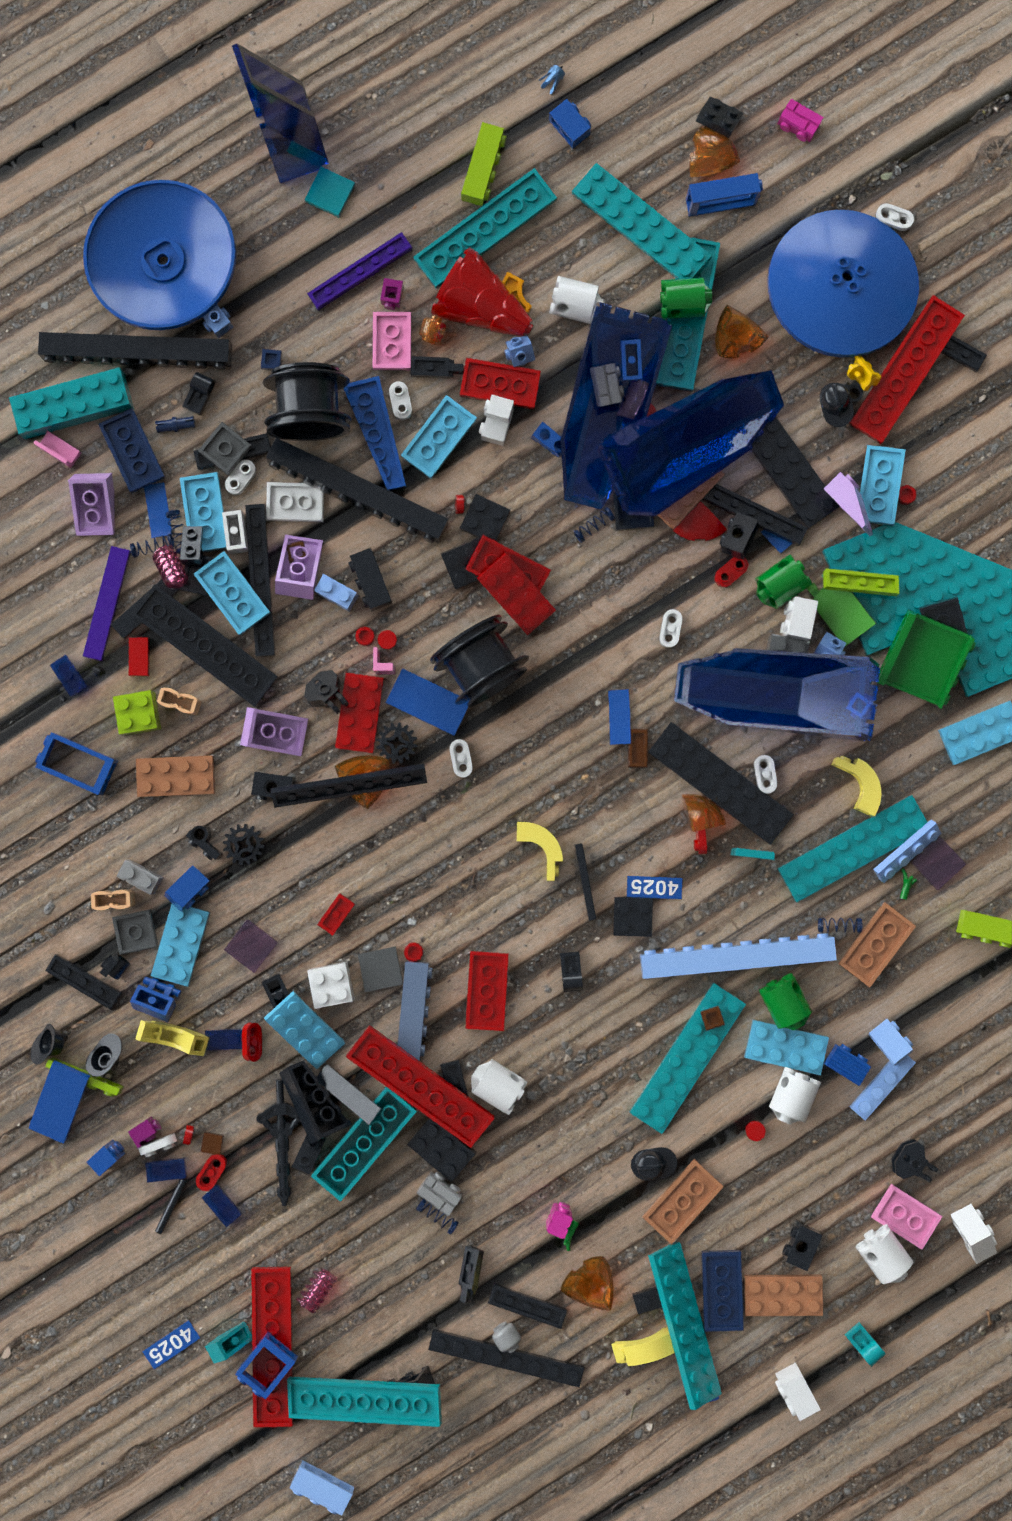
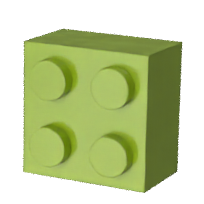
(137, 713)

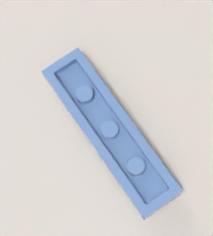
(907, 851)
(880, 1087)

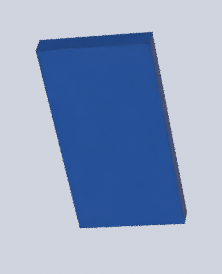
(427, 702)
(59, 1101)

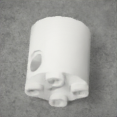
(574, 299)
(497, 1085)
(794, 1096)
(885, 1255)

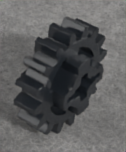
(395, 751)
(237, 855)

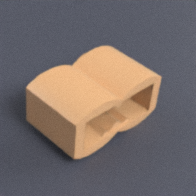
(175, 700)
(112, 899)

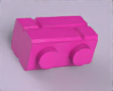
(800, 121)
(559, 1220)

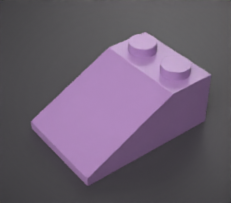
(845, 493)
(93, 503)
(300, 576)
(274, 731)

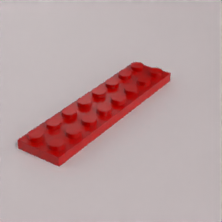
(907, 369)
(420, 1086)
(274, 1315)

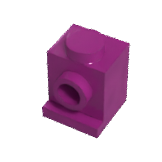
(391, 287)
(144, 1131)

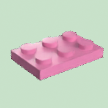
(391, 340)
(906, 1216)

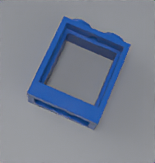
(280, 1352)

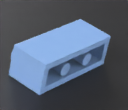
(321, 1488)

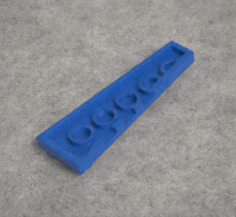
(373, 418)

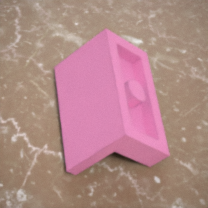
(58, 449)
(381, 668)

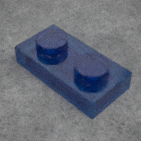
(68, 675)
(224, 1039)
(166, 1170)
(221, 1205)

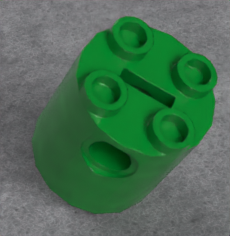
(684, 298)
(782, 582)
(786, 1002)

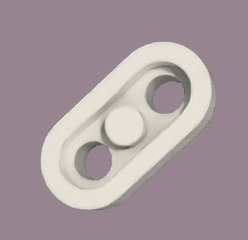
(895, 214)
(400, 400)
(241, 477)
(671, 629)
(461, 758)
(765, 774)
(165, 1142)

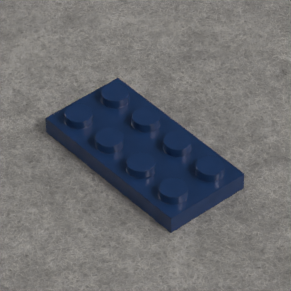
(131, 450)
(722, 1290)

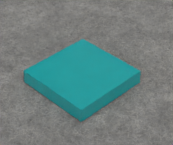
(329, 192)
(752, 853)

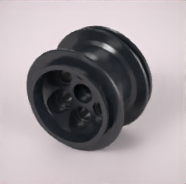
(307, 402)
(480, 661)

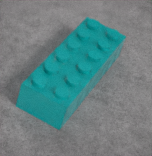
(71, 403)
(363, 1145)

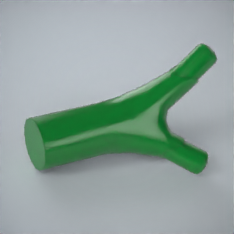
(907, 884)
(574, 1224)

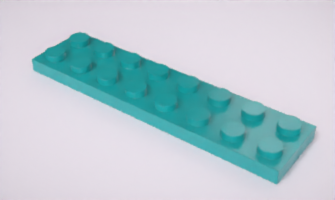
(641, 224)
(486, 226)
(686, 336)
(852, 848)
(685, 1061)
(685, 1325)
(364, 1401)

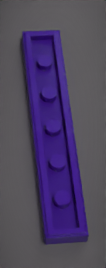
(359, 271)
(106, 603)

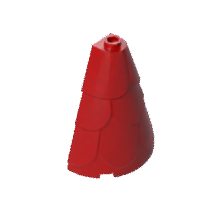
(480, 299)

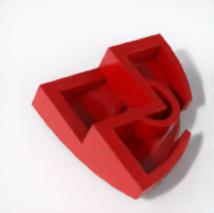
(700, 525)

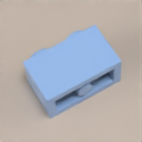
(336, 592)
(891, 1042)

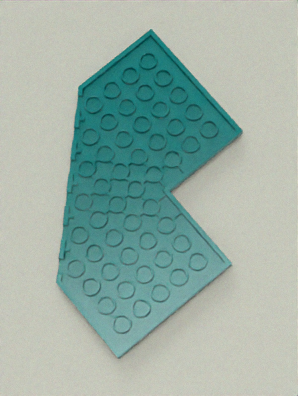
(928, 574)

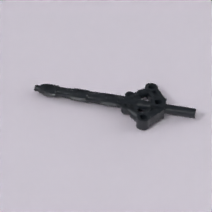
(281, 1130)

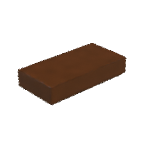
(638, 749)

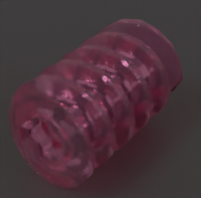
(169, 567)
(317, 1291)

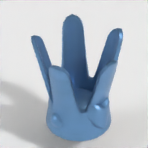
(557, 74)

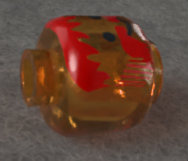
(432, 329)

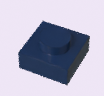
(271, 359)

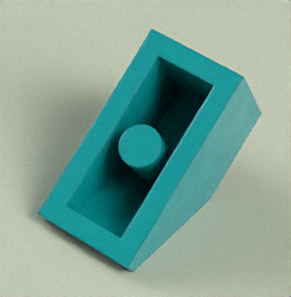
(229, 1343)

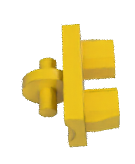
(863, 373)

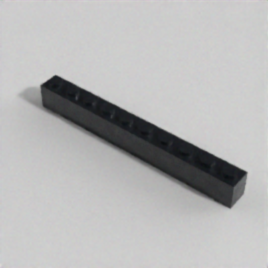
(135, 349)
(357, 491)

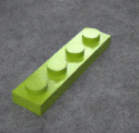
(861, 582)
(109, 1087)

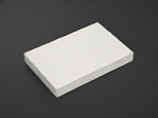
(294, 502)

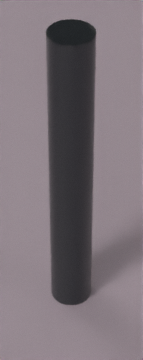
(171, 1205)

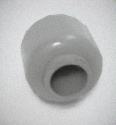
(506, 1337)

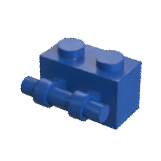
(153, 1002)

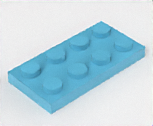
(438, 437)
(882, 483)
(204, 508)
(232, 593)
(978, 733)
(180, 945)
(304, 1030)
(786, 1047)

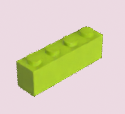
(482, 164)
(985, 927)

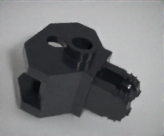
(325, 691)
(913, 1162)

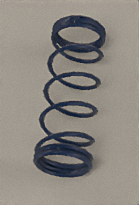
(169, 514)
(579, 536)
(134, 552)
(858, 920)
(453, 1225)

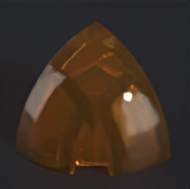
(711, 153)
(737, 334)
(362, 765)
(702, 812)
(591, 1284)

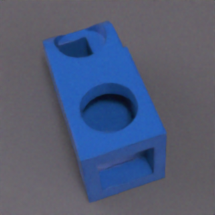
(548, 439)

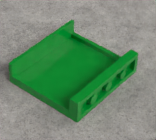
(926, 658)

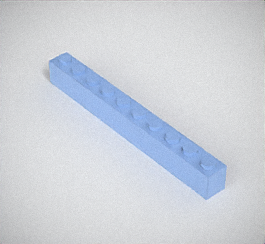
(738, 957)

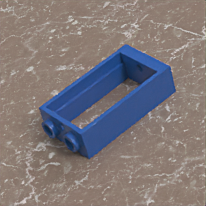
(723, 194)
(103, 778)

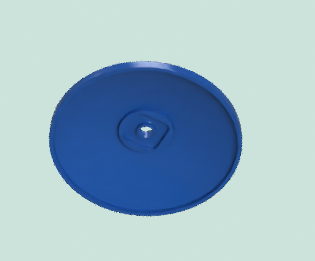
(153, 223)
(839, 314)

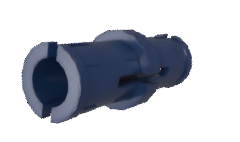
(175, 424)

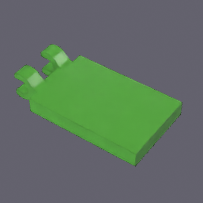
(842, 613)

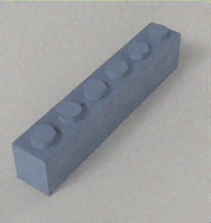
(413, 1008)

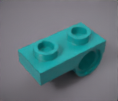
(865, 1344)

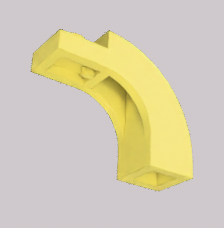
(869, 784)
(535, 833)
(173, 1036)
(644, 1350)

